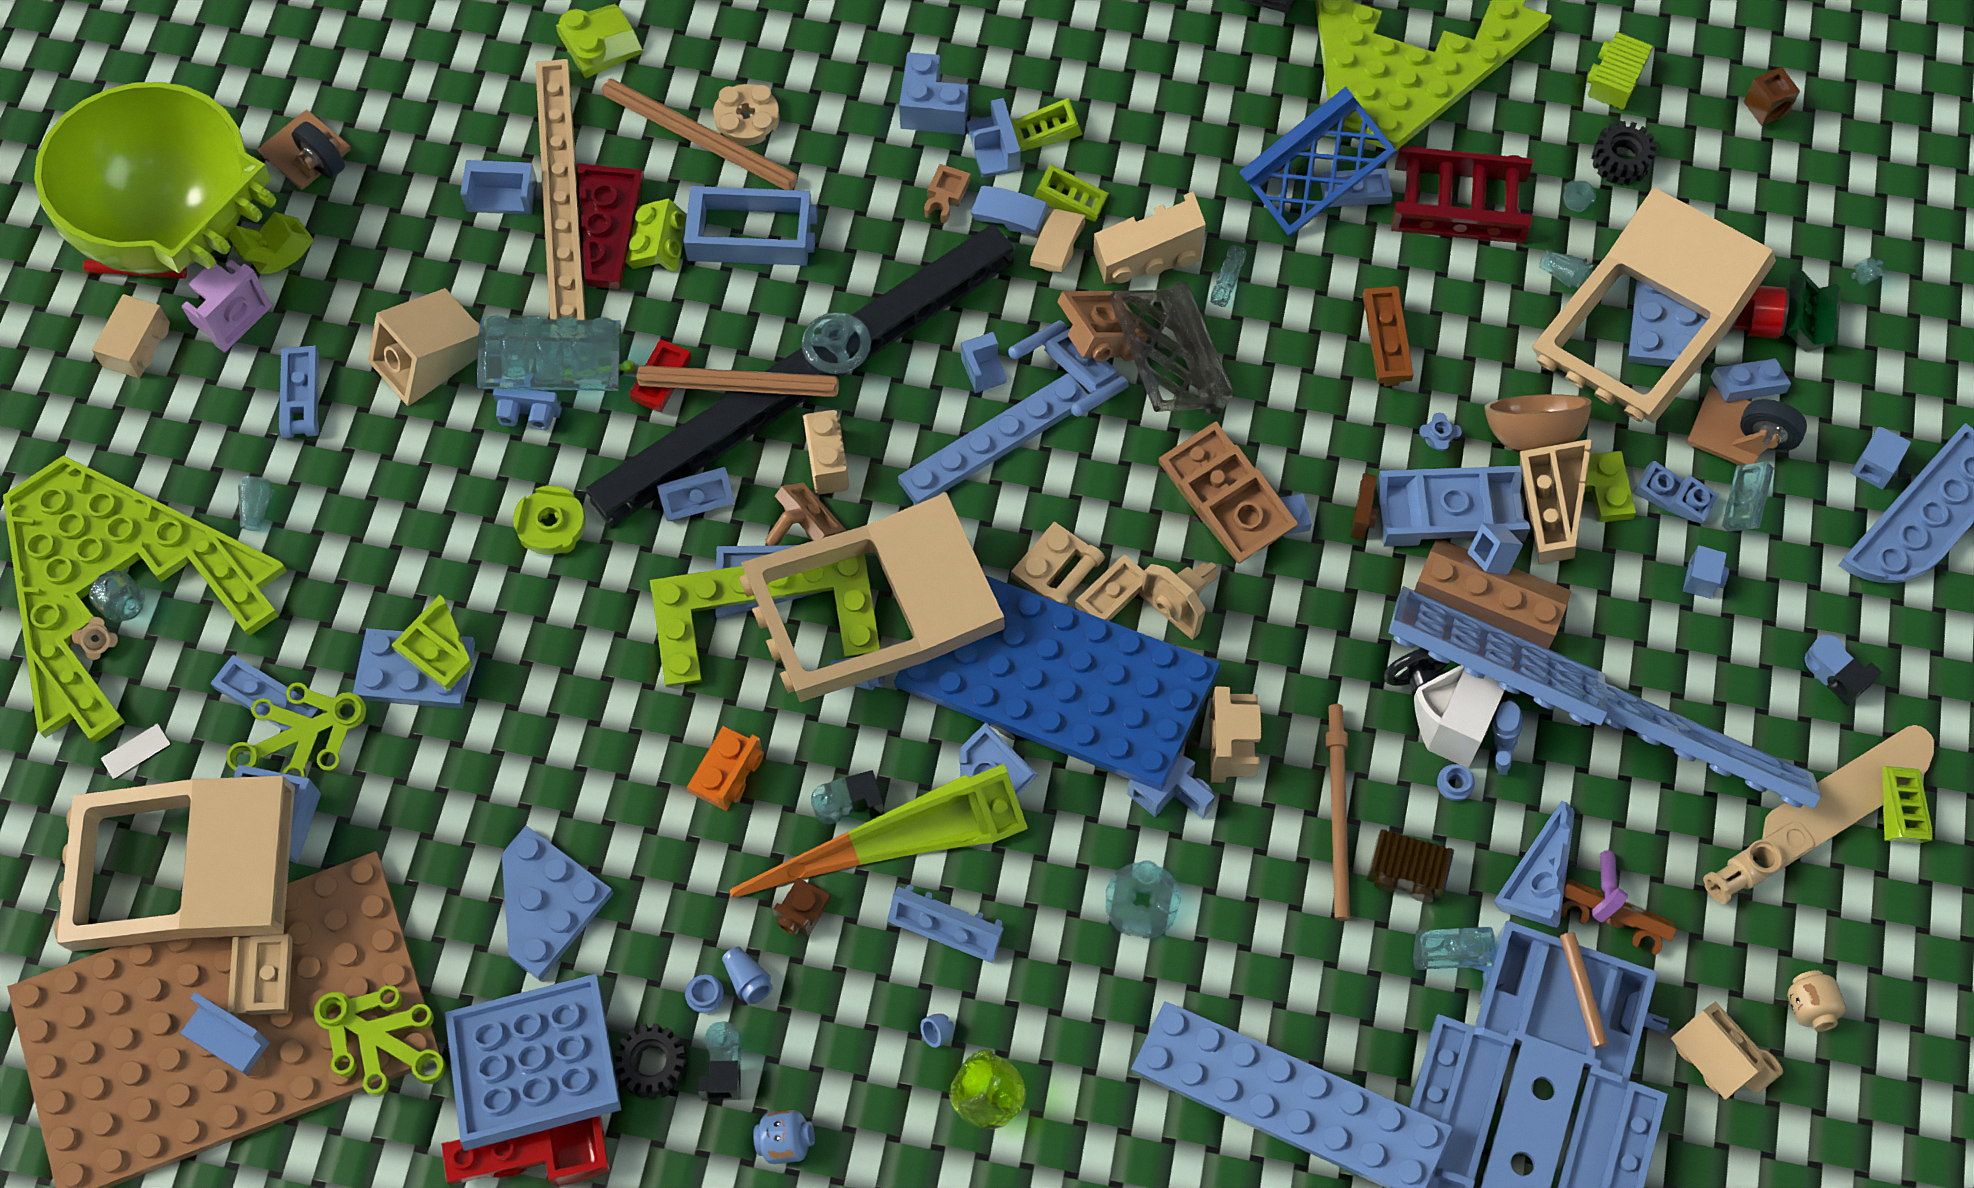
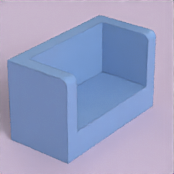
(499, 187)

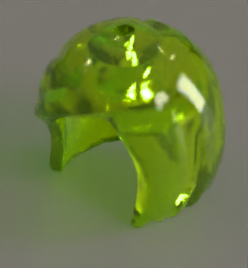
(987, 1091)

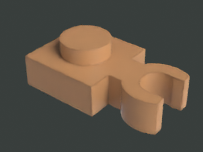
(946, 188)

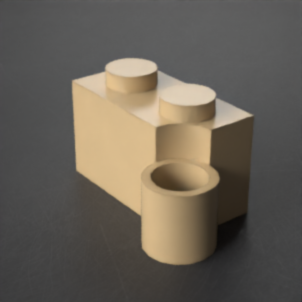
(1725, 1053)

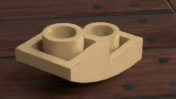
(1057, 240)

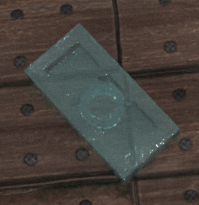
(1747, 496)

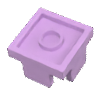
(231, 303)

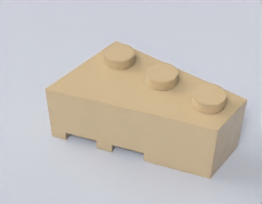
(1153, 244)
(1555, 494)

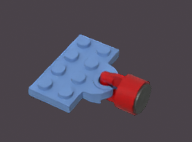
(1665, 327)

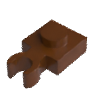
(1364, 513)

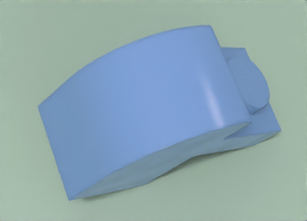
(1181, 785)

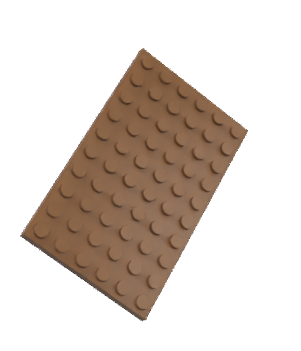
(135, 1095)

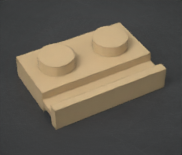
(260, 975)

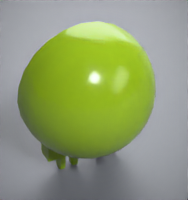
(149, 178)

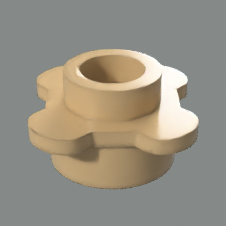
(92, 648)

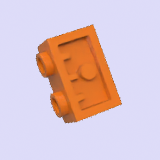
(725, 768)

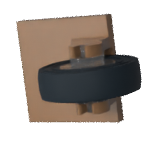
(305, 150)
(1745, 428)

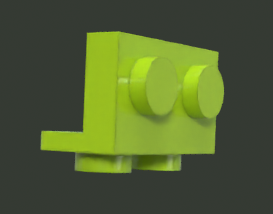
(657, 235)

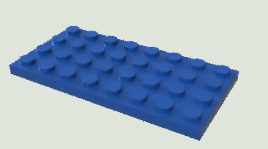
(1074, 685)

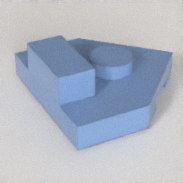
(989, 750)

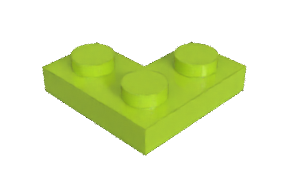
(1610, 487)

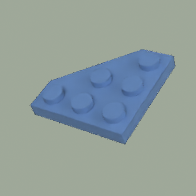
(545, 901)

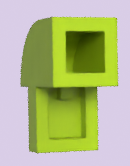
(275, 245)

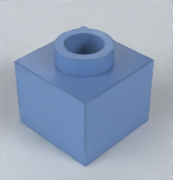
(1495, 548)
(1706, 572)

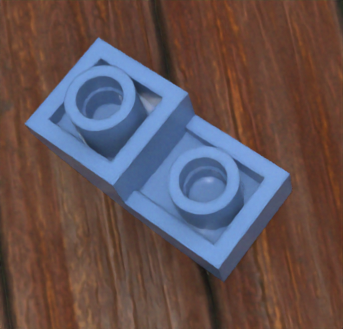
(1009, 208)
(1679, 496)

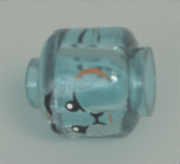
(117, 596)

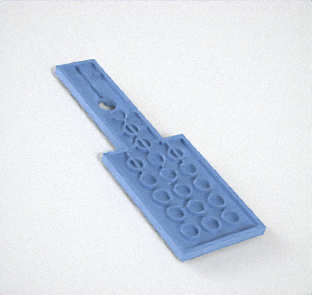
(1583, 692)

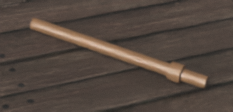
(1337, 744)

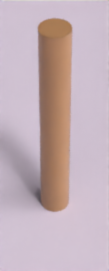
(1584, 990)

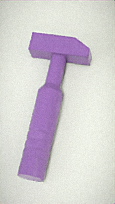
(1614, 896)

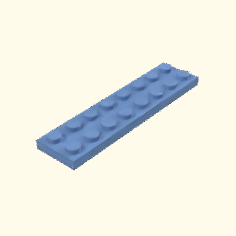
(1292, 1100)

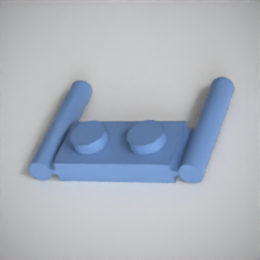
(1096, 377)

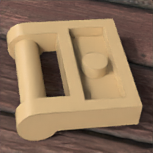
(1050, 557)

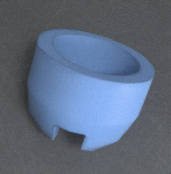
(937, 1029)

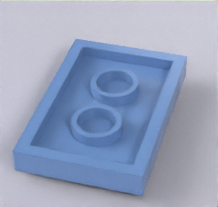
(392, 679)

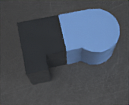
(1839, 669)

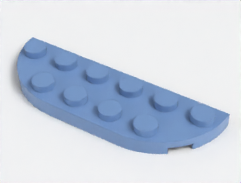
(1922, 520)

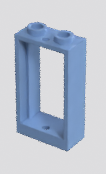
(749, 249)

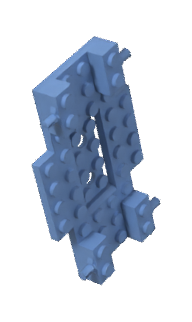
(1534, 1003)

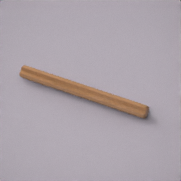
(738, 381)

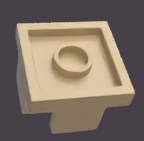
(1233, 730)

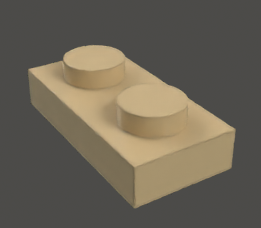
(1112, 590)

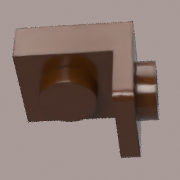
(801, 908)

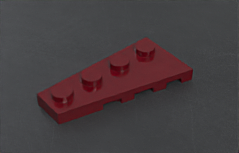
(608, 214)

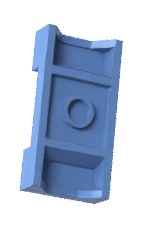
(1448, 503)

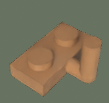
(806, 509)

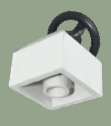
(1450, 707)

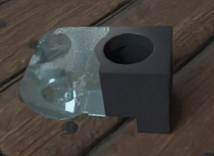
(847, 796)
(725, 1064)

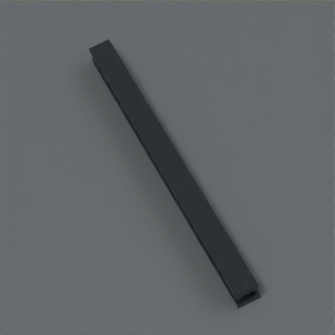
(745, 413)

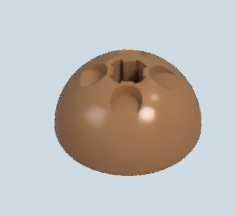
(1538, 420)

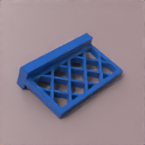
(1298, 141)

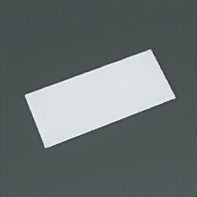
(135, 751)

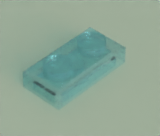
(1453, 948)

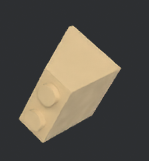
(423, 344)

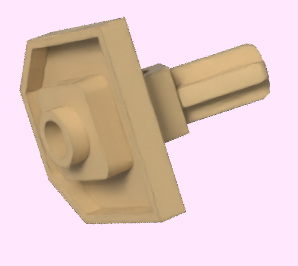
(1178, 594)

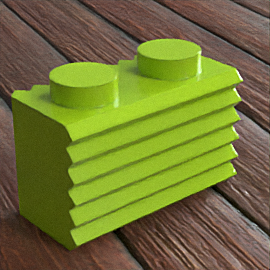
(1619, 70)

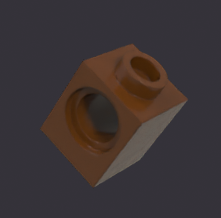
(1771, 96)

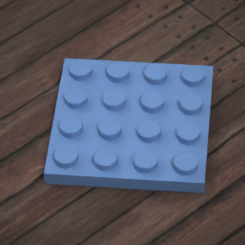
(531, 1062)

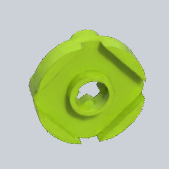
(549, 539)

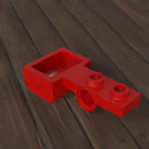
(569, 1151)

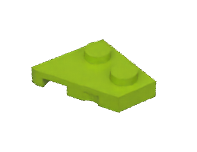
(435, 645)

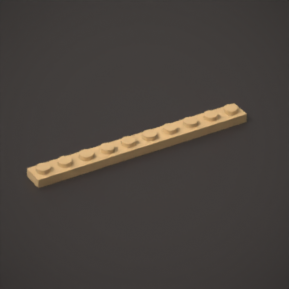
(560, 190)

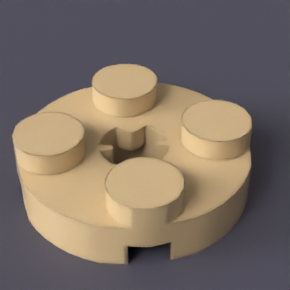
(746, 98)

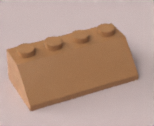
(1510, 601)

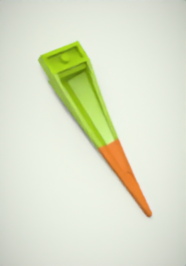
(951, 816)

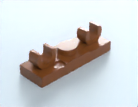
(1388, 335)
(1647, 922)

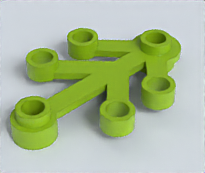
(303, 729)
(374, 1035)

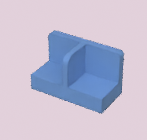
(995, 141)

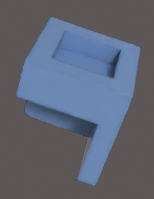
(982, 362)
(1881, 457)

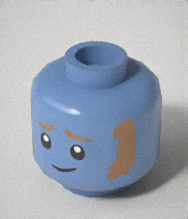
(783, 1137)

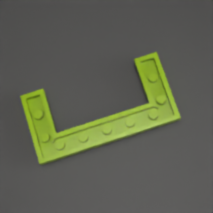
(681, 595)

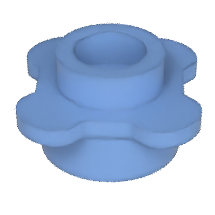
(1436, 440)

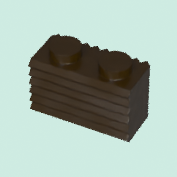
(1410, 866)

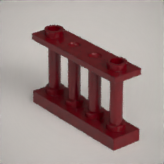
(1457, 221)

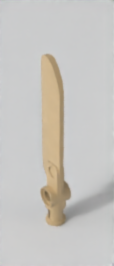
(1844, 800)

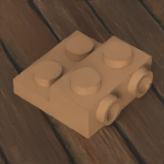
(1095, 325)

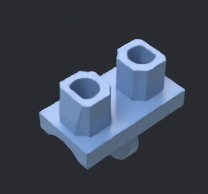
(538, 403)

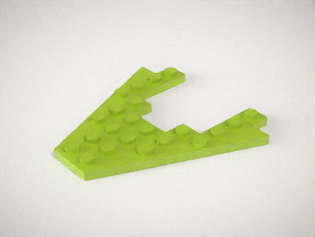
(1408, 85)
(71, 529)

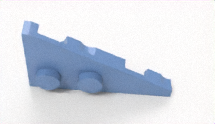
(1539, 879)

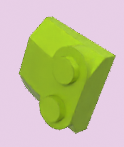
(598, 38)

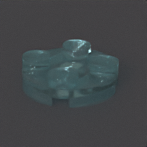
(1143, 878)

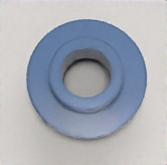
(1459, 773)

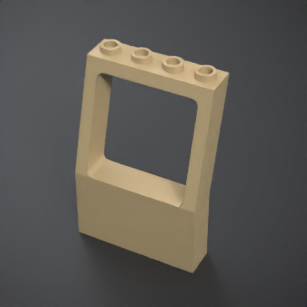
(1686, 260)
(929, 573)
(231, 868)

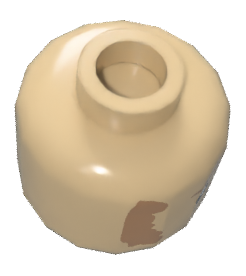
(1816, 1000)

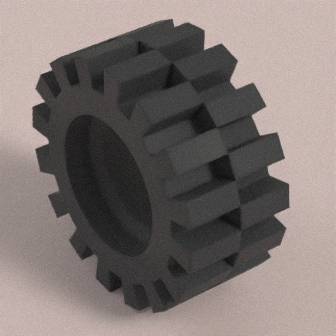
(1628, 138)
(655, 1084)

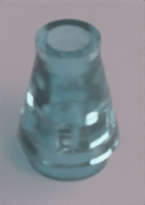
(1566, 268)
(254, 500)

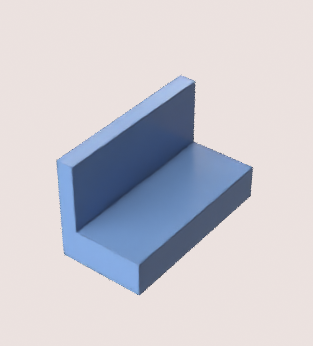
(224, 1035)

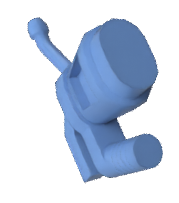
(1506, 727)

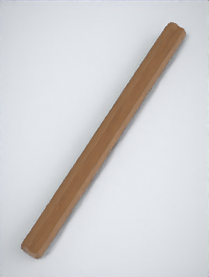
(700, 134)

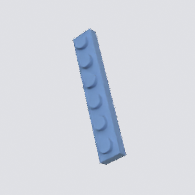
(991, 440)

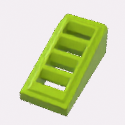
(1048, 136)
(1067, 181)
(1894, 818)

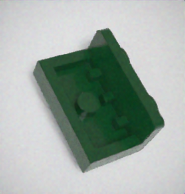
(1812, 313)

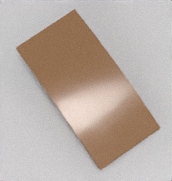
(1227, 492)

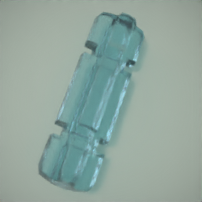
(1228, 276)

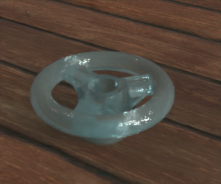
(835, 326)

